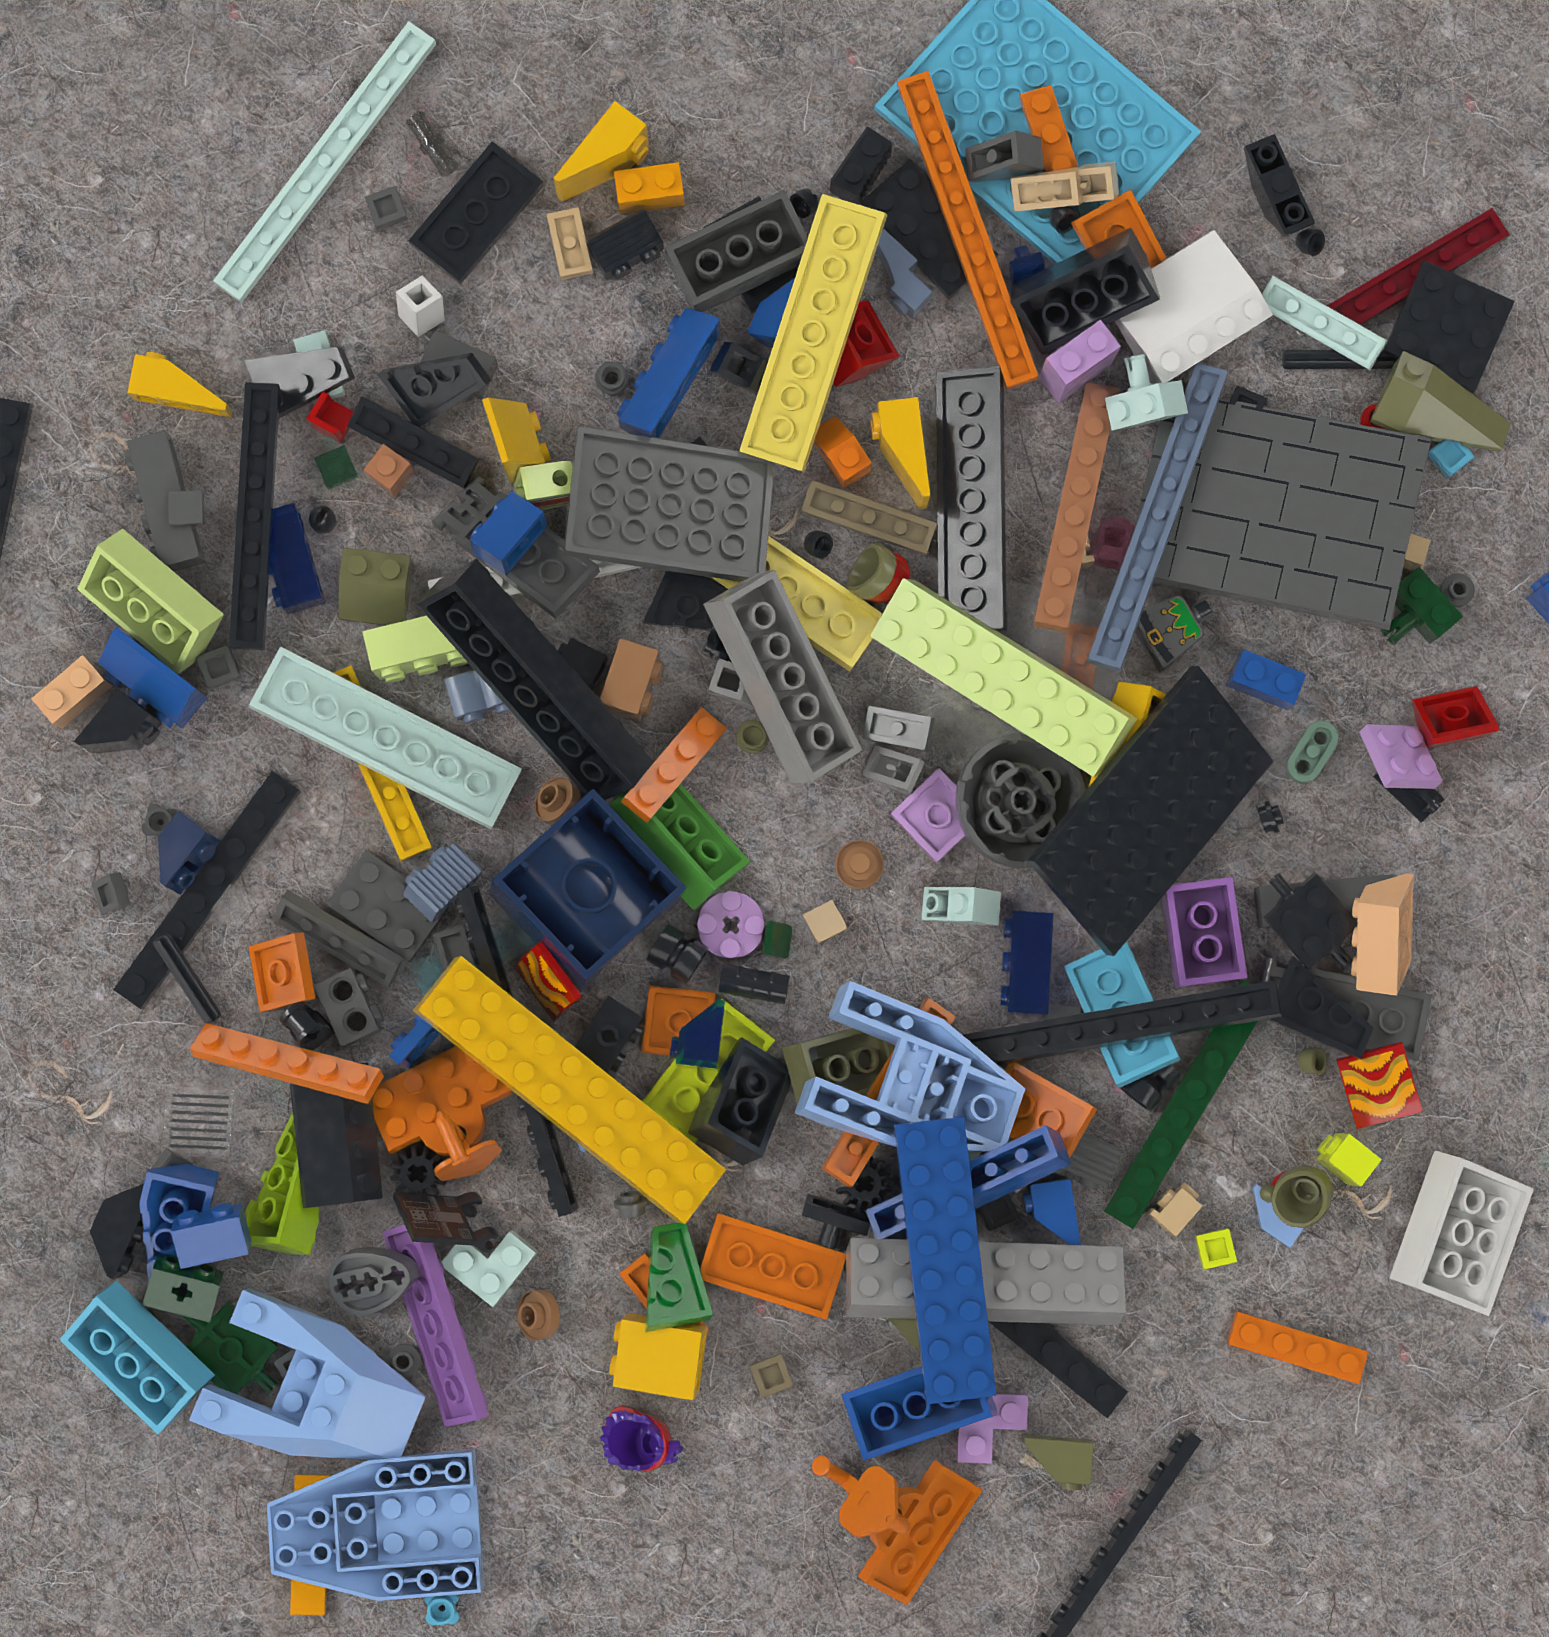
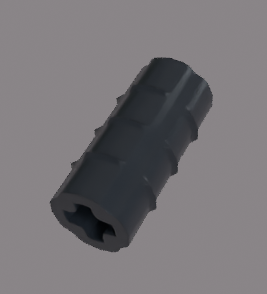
(754, 983)

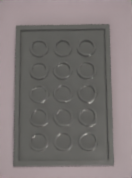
(668, 505)

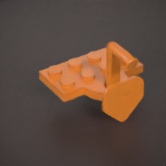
(434, 1105)
(903, 1522)

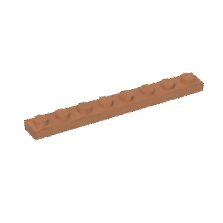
(1075, 510)

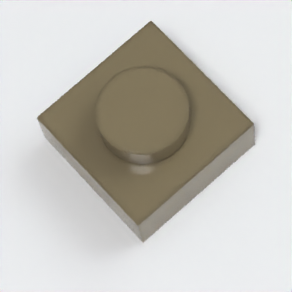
(771, 1375)

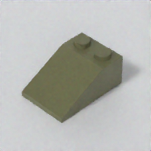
(842, 1058)

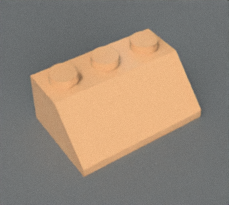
(1383, 934)

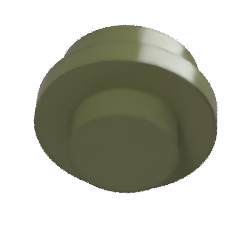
(752, 737)

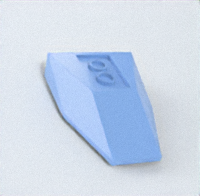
(384, 1528)

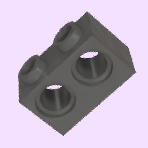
(340, 1011)

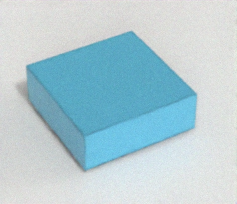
(1450, 456)

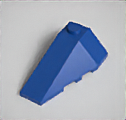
(165, 1196)

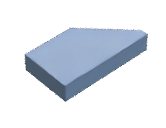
(1271, 1223)

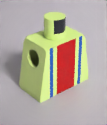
(538, 484)

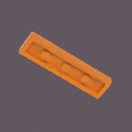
(674, 765)
(1297, 1347)

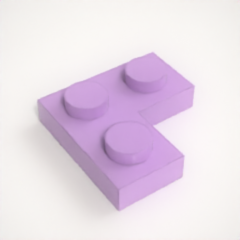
(976, 1439)

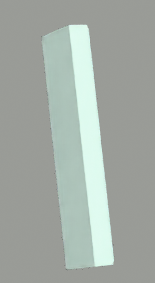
(1323, 323)

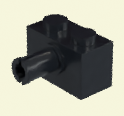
(609, 1035)

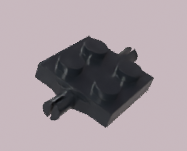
(1311, 921)

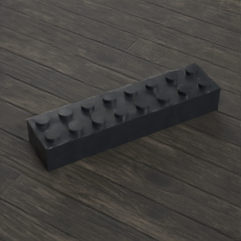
(534, 681)

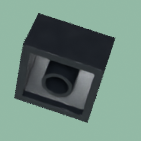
(119, 726)

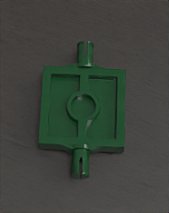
(232, 1352)

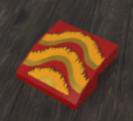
(547, 981)
(1379, 1085)

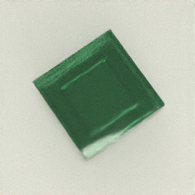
(336, 467)

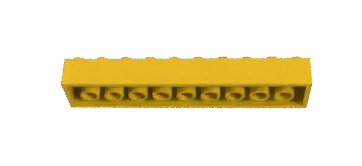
(569, 1089)

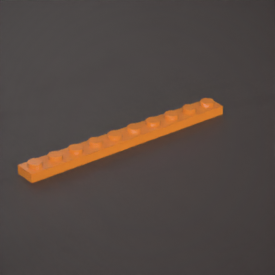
(967, 230)

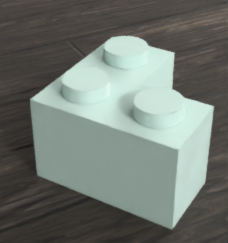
(490, 1274)

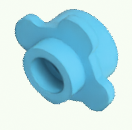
(438, 1617)

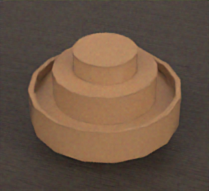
(555, 799)
(859, 864)
(538, 1314)

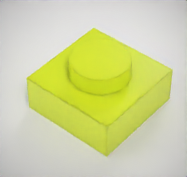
(1215, 1248)

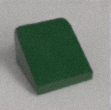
(777, 940)

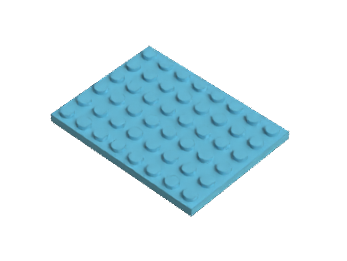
(1018, 46)

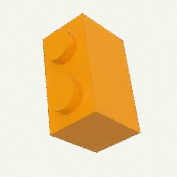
(649, 188)

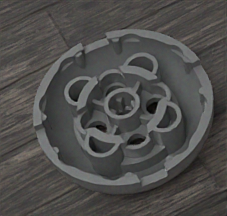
(990, 770)

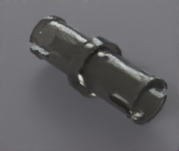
(432, 144)

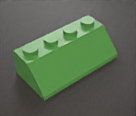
(687, 844)

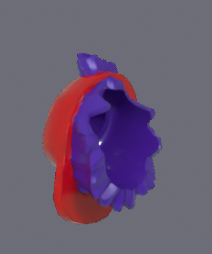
(638, 1440)

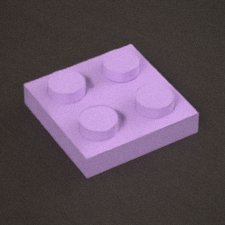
(1400, 756)
(931, 815)

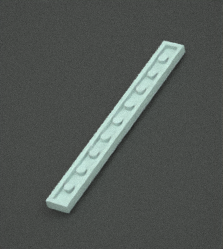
(324, 162)

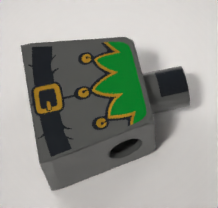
(1171, 629)

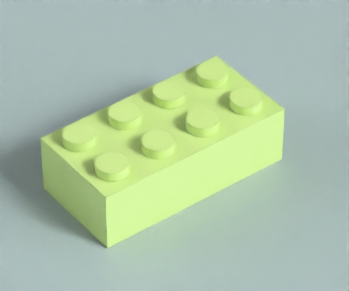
(150, 601)
(409, 648)

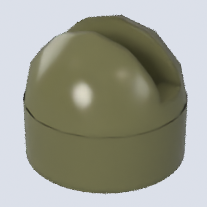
(1312, 1060)

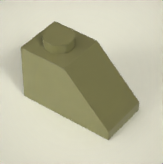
(1063, 1458)

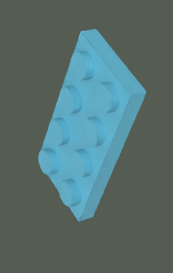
(1117, 982)

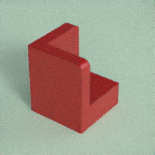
(330, 418)

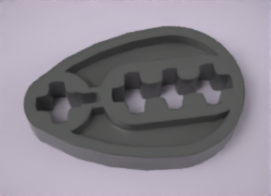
(376, 1263)

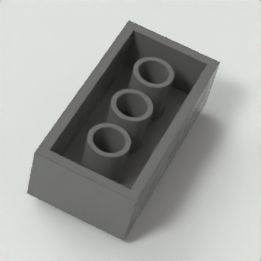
(738, 252)

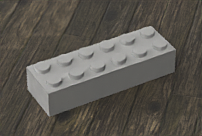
(783, 677)

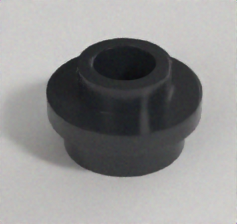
(1270, 817)

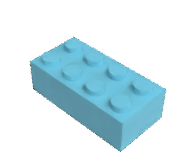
(137, 1357)

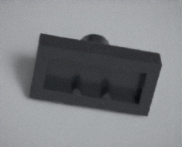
(834, 1219)

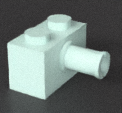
(1144, 400)

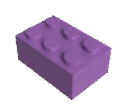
(1203, 933)

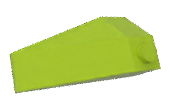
(278, 1216)

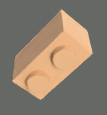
(71, 692)

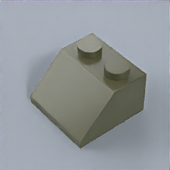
(374, 586)

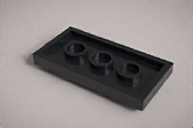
(476, 212)
(919, 225)

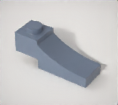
(907, 292)

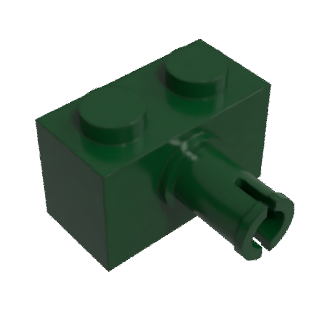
(1421, 607)

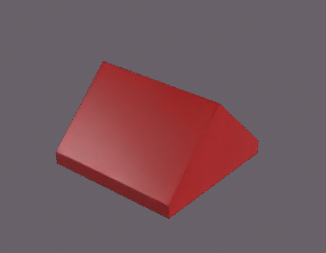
(1453, 717)

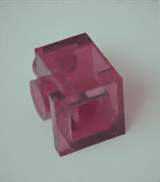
(1111, 530)

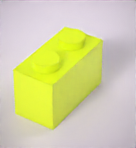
(1347, 1158)

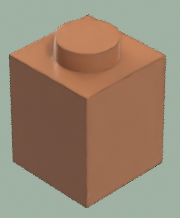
(388, 470)

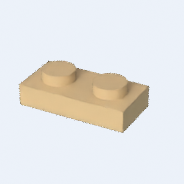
(569, 243)

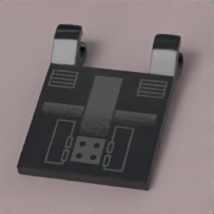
(443, 1219)

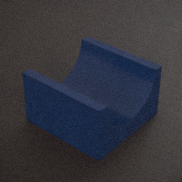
(586, 888)

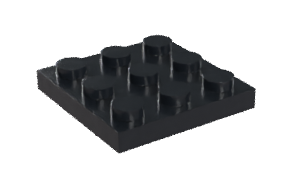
(1449, 324)

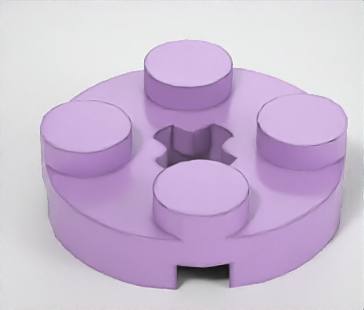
(711, 924)

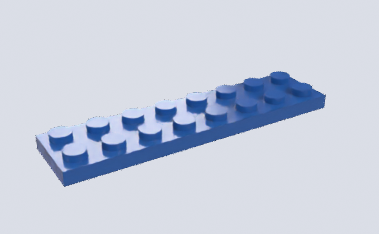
(945, 1260)

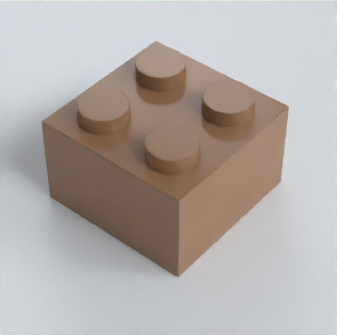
(631, 679)

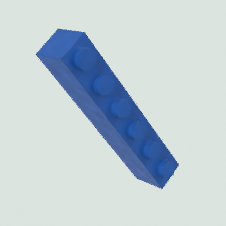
(991, 1176)

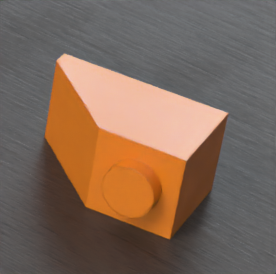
(841, 452)

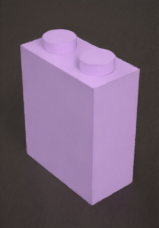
(1079, 361)

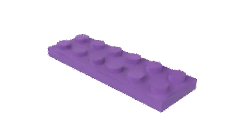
(439, 1333)

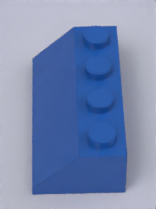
(670, 374)
(896, 1414)

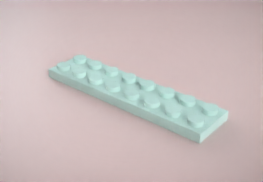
(385, 737)

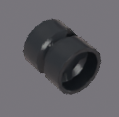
(677, 953)
(1148, 1089)

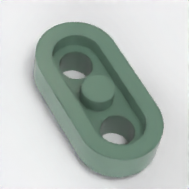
(1312, 753)

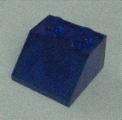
(700, 1039)

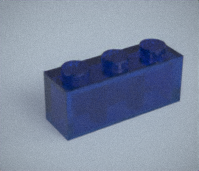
(293, 563)
(1027, 962)

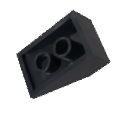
(742, 1103)

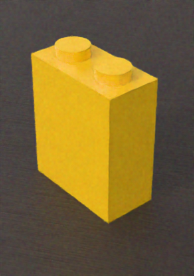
(658, 1360)

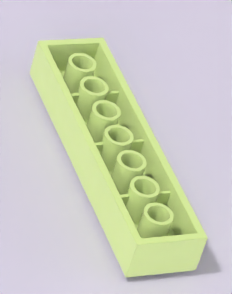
(1003, 677)

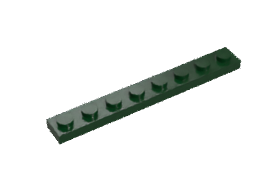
(1178, 1121)

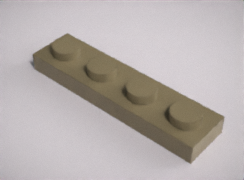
(868, 518)

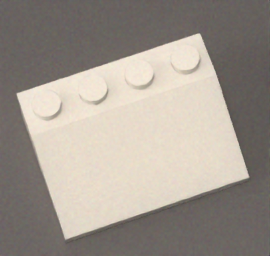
(1200, 309)
(1461, 1232)

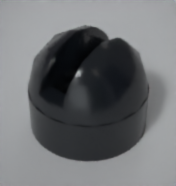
(804, 197)
(1061, 218)
(1310, 241)
(328, 522)
(818, 544)

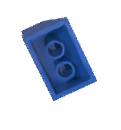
(149, 680)

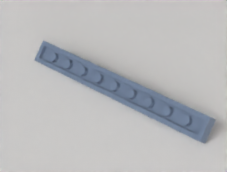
(1157, 519)

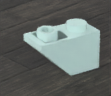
(961, 905)

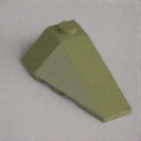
(1431, 404)

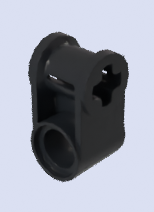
(306, 1026)

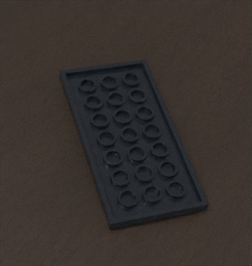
(1151, 811)

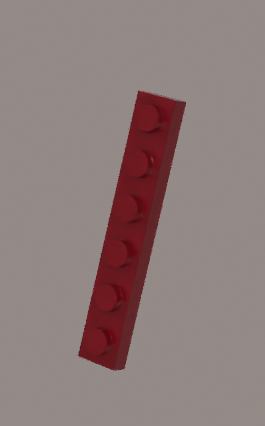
(1447, 253)

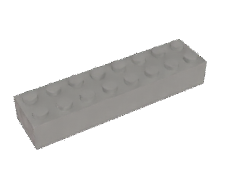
(1018, 1278)

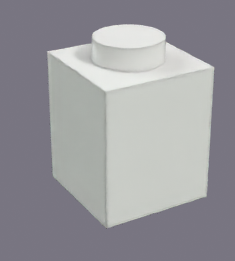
(420, 306)

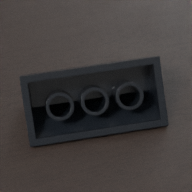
(1085, 288)
(335, 1148)

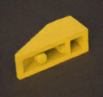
(163, 383)

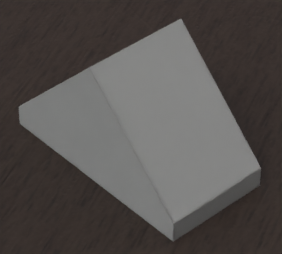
(893, 770)

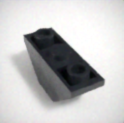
(1276, 187)
(117, 1230)

